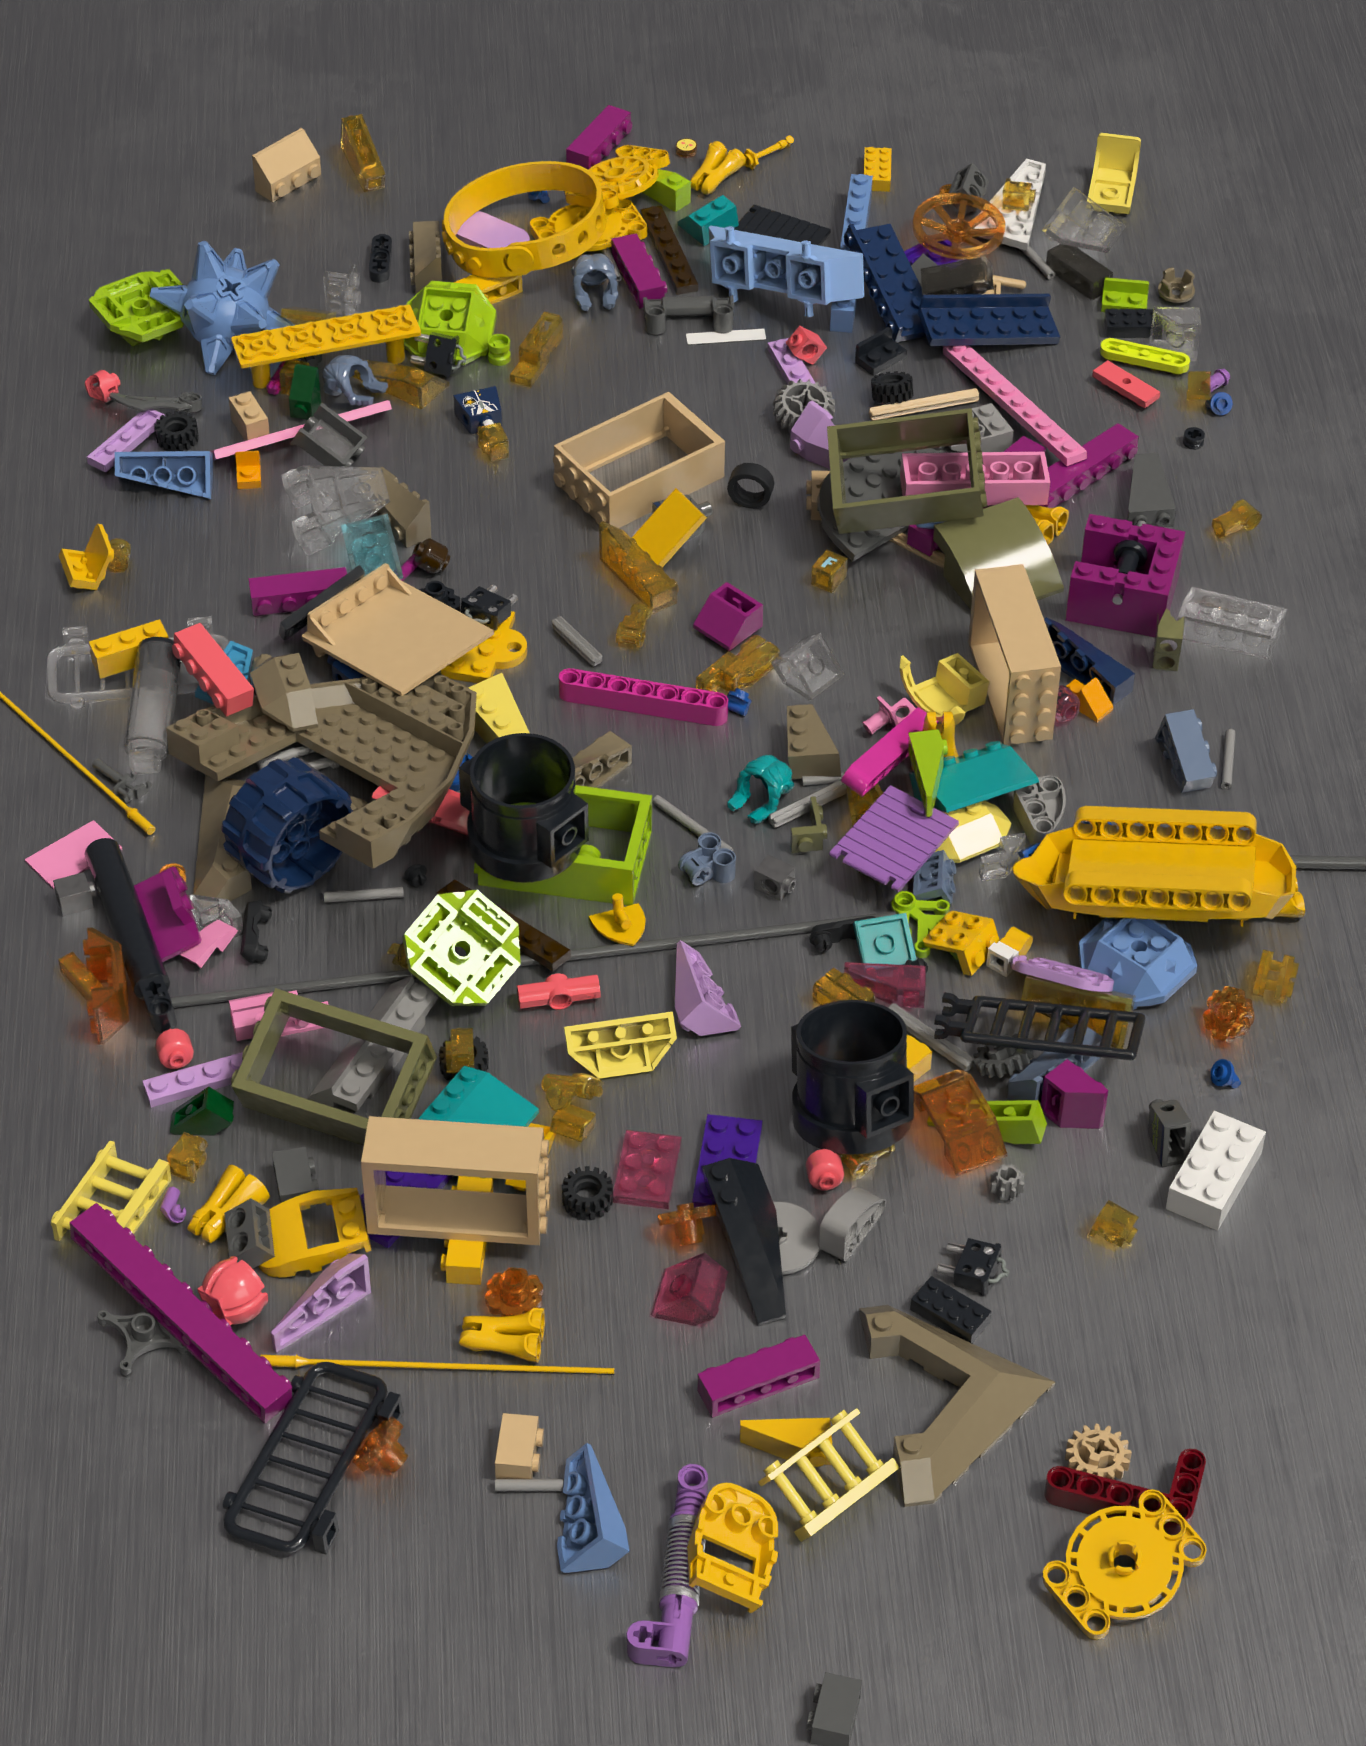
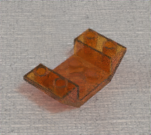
(109, 1003)
(962, 1120)

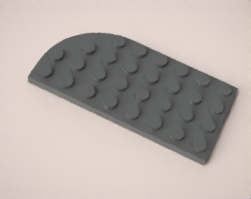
(866, 480)

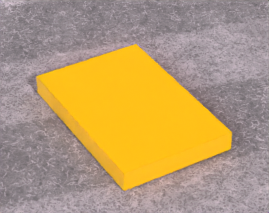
(669, 527)

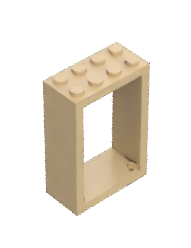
(625, 434)
(1014, 654)
(455, 1151)

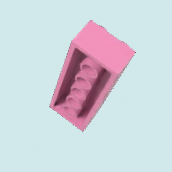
(1005, 473)

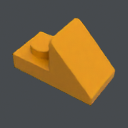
(248, 469)
(1093, 699)

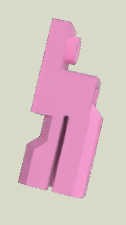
(249, 1010)

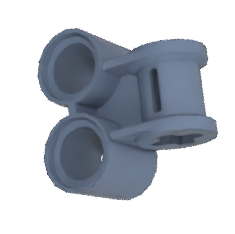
(709, 861)

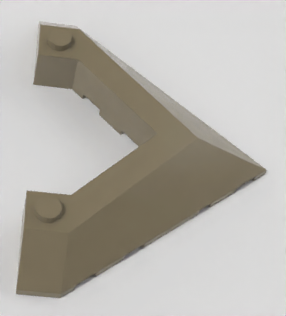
(217, 872)
(981, 1412)

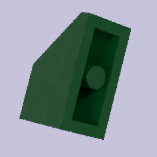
(304, 392)
(203, 1114)

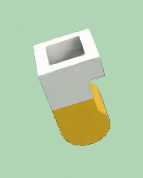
(1013, 944)

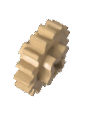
(1098, 1452)

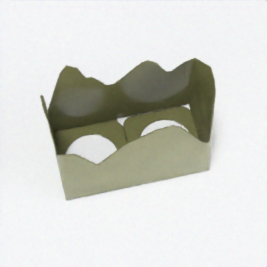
(1168, 629)

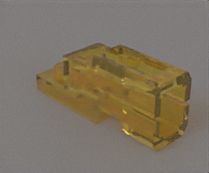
(536, 348)
(740, 670)

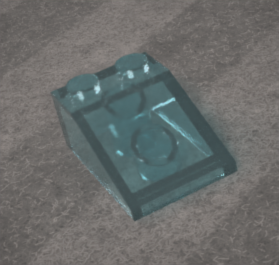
(371, 544)

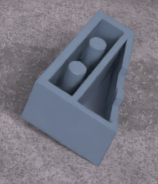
(1187, 750)

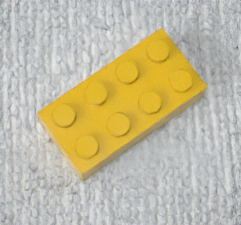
(878, 164)

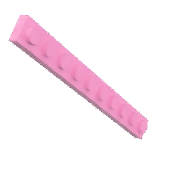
(1016, 404)

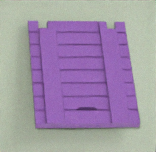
(894, 838)

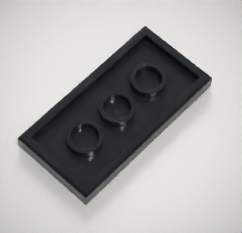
(298, 619)

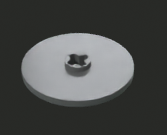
(799, 1237)

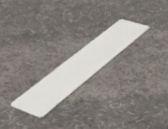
(735, 335)

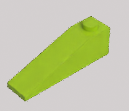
(670, 190)
(927, 759)
(1018, 1121)

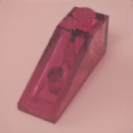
(891, 982)

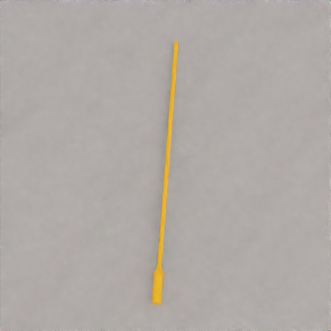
(132, 813)
(297, 1361)

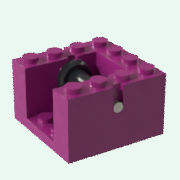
(1124, 575)

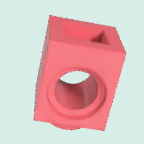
(806, 345)

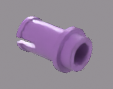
(1219, 378)

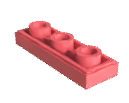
(1126, 384)

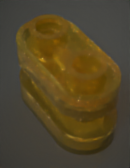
(1287, 969)

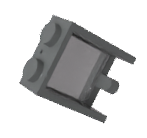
(330, 438)

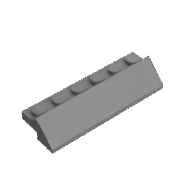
(366, 1065)

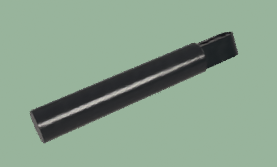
(131, 931)

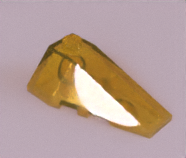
(407, 382)

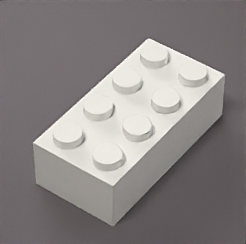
(1215, 1170)

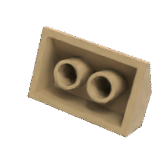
(285, 165)

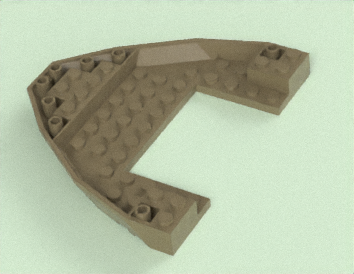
(393, 740)

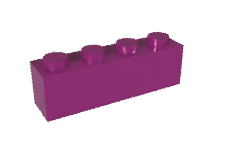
(599, 137)
(637, 269)
(290, 591)
(758, 1375)

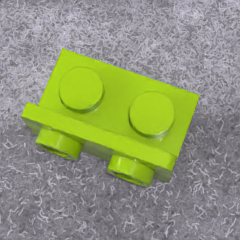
(1124, 294)

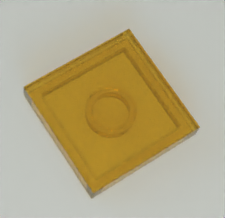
(306, 314)

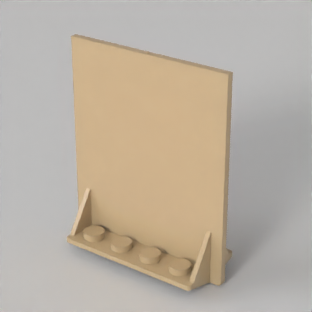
(391, 631)

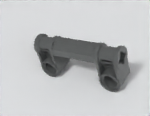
(657, 310)

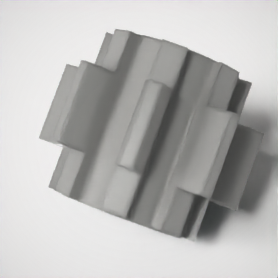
(1007, 1182)

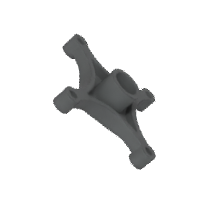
(141, 1335)

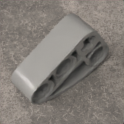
(1040, 807)
(849, 1222)

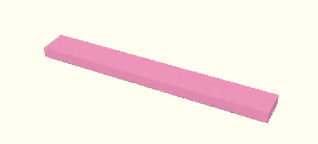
(291, 432)

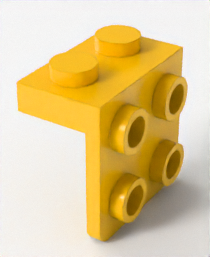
(88, 567)
(966, 936)

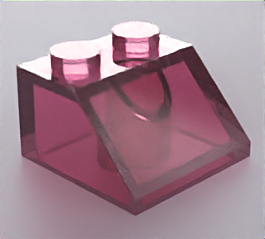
(690, 1291)

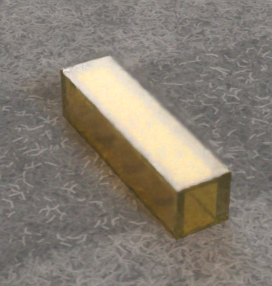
(78, 975)

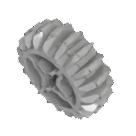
(792, 398)

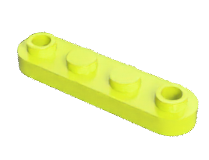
(1144, 356)

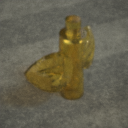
(564, 1089)

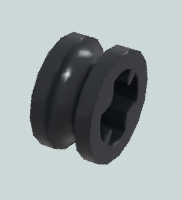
(1193, 438)

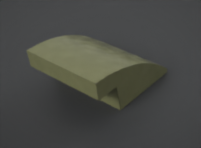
(997, 539)

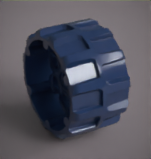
(277, 824)

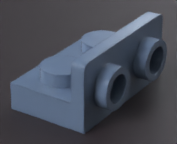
(935, 878)

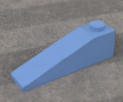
(592, 1524)

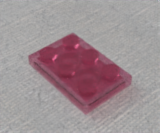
(647, 1169)

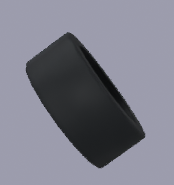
(754, 472)

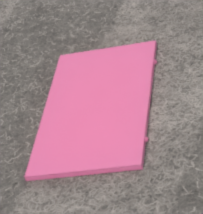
(66, 855)

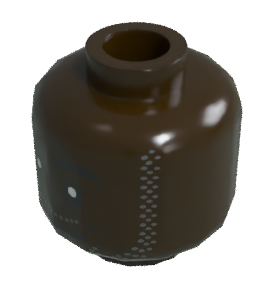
(431, 556)

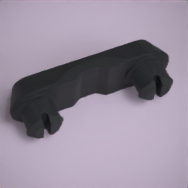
(825, 934)
(250, 947)

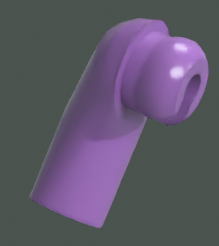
(170, 1207)

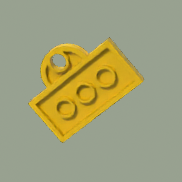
(490, 655)

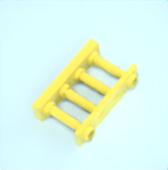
(140, 1200)
(854, 1486)

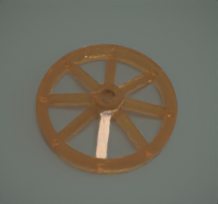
(958, 229)

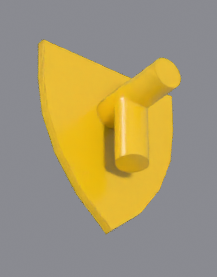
(622, 923)

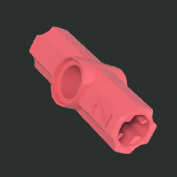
(558, 991)

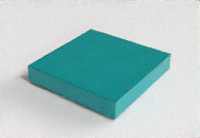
(885, 940)

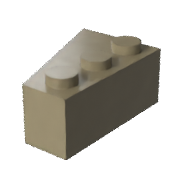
(809, 744)

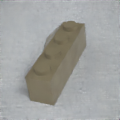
(425, 254)
(406, 512)
(602, 760)

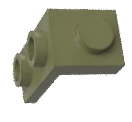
(810, 837)

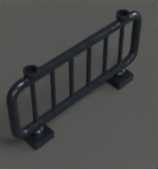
(320, 1523)

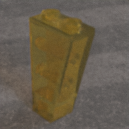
(361, 153)

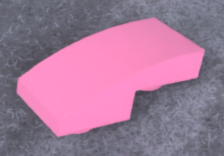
(214, 936)

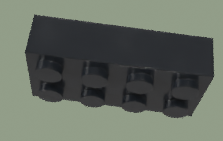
(1128, 323)
(950, 1310)

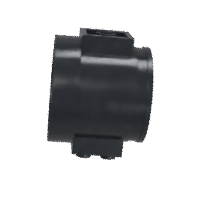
(523, 840)
(851, 1077)

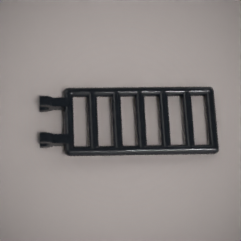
(972, 1008)

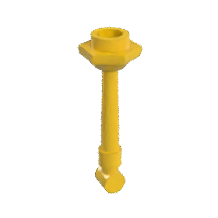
(752, 158)

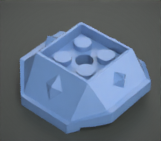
(1139, 957)

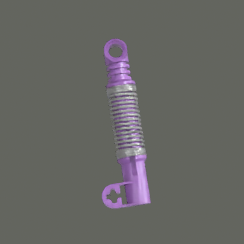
(676, 1598)

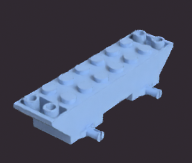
(784, 266)

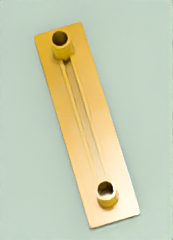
(326, 336)

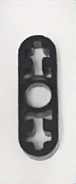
(383, 264)

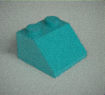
(717, 213)

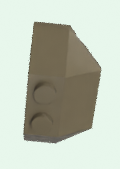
(285, 692)

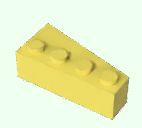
(496, 710)

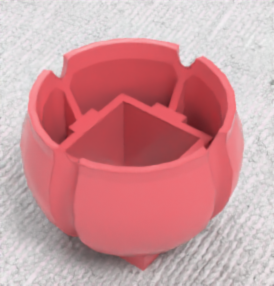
(233, 1291)

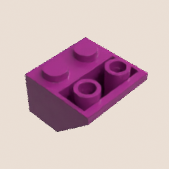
(729, 616)
(1073, 1098)

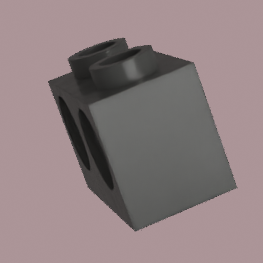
(969, 181)
(249, 1233)

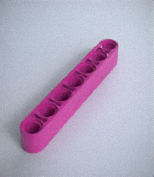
(643, 697)
(884, 755)

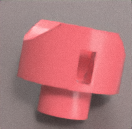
(106, 384)

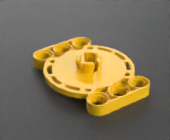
(624, 175)
(620, 222)
(1122, 1587)

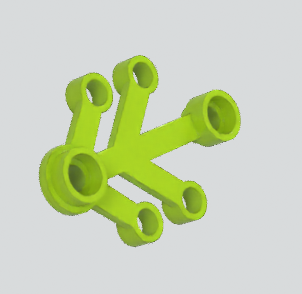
(906, 903)

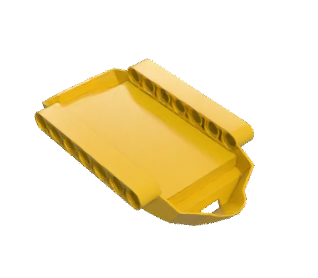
(1160, 869)

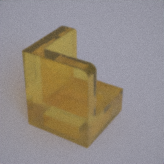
(1199, 385)

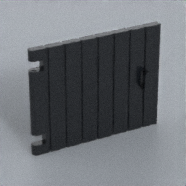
(782, 226)

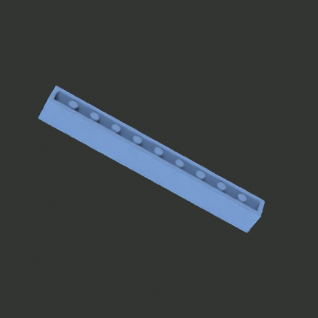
(858, 214)

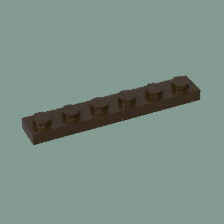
(669, 250)
(531, 941)

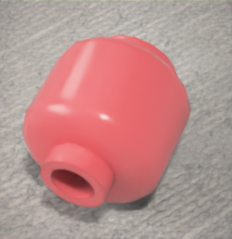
(174, 1046)
(824, 1169)

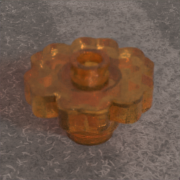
(1229, 1014)
(688, 1222)
(513, 1292)
(382, 1448)

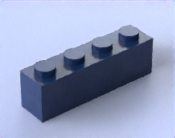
(1085, 662)

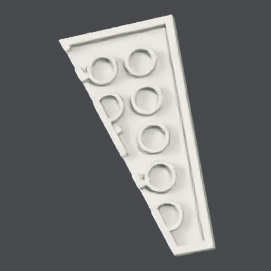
(1018, 223)

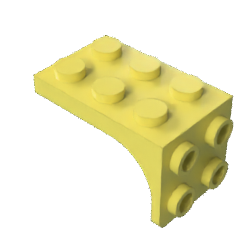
(1115, 172)

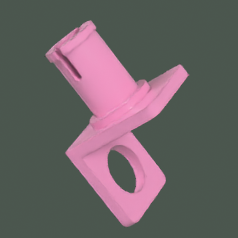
(886, 715)

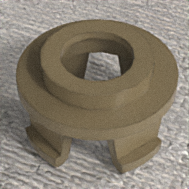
(1183, 284)

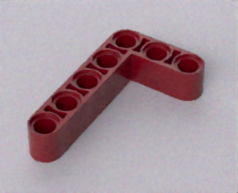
(1108, 1491)

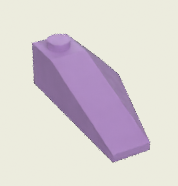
(810, 435)
(698, 996)
(332, 1292)

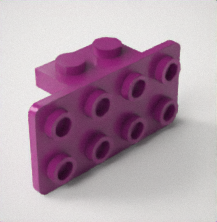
(169, 913)

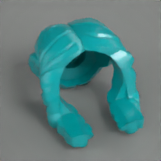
(775, 777)

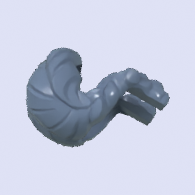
(594, 271)
(337, 381)

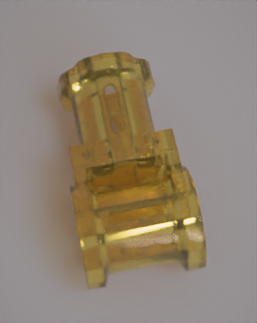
(634, 627)
(861, 1163)

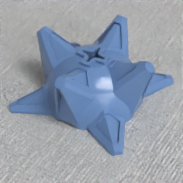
(223, 302)

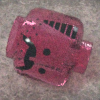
(1067, 705)

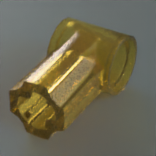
(1241, 516)

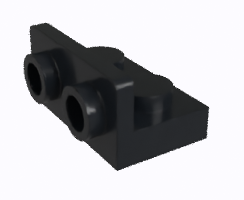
(879, 352)

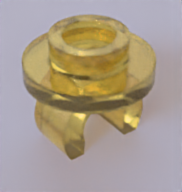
(400, 956)

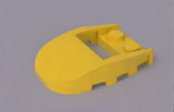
(290, 1239)
(743, 1525)

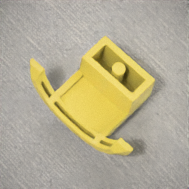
(954, 689)

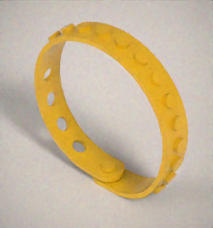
(526, 256)

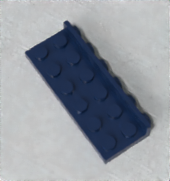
(889, 279)
(988, 319)

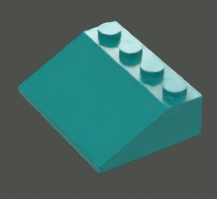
(979, 776)
(480, 1099)

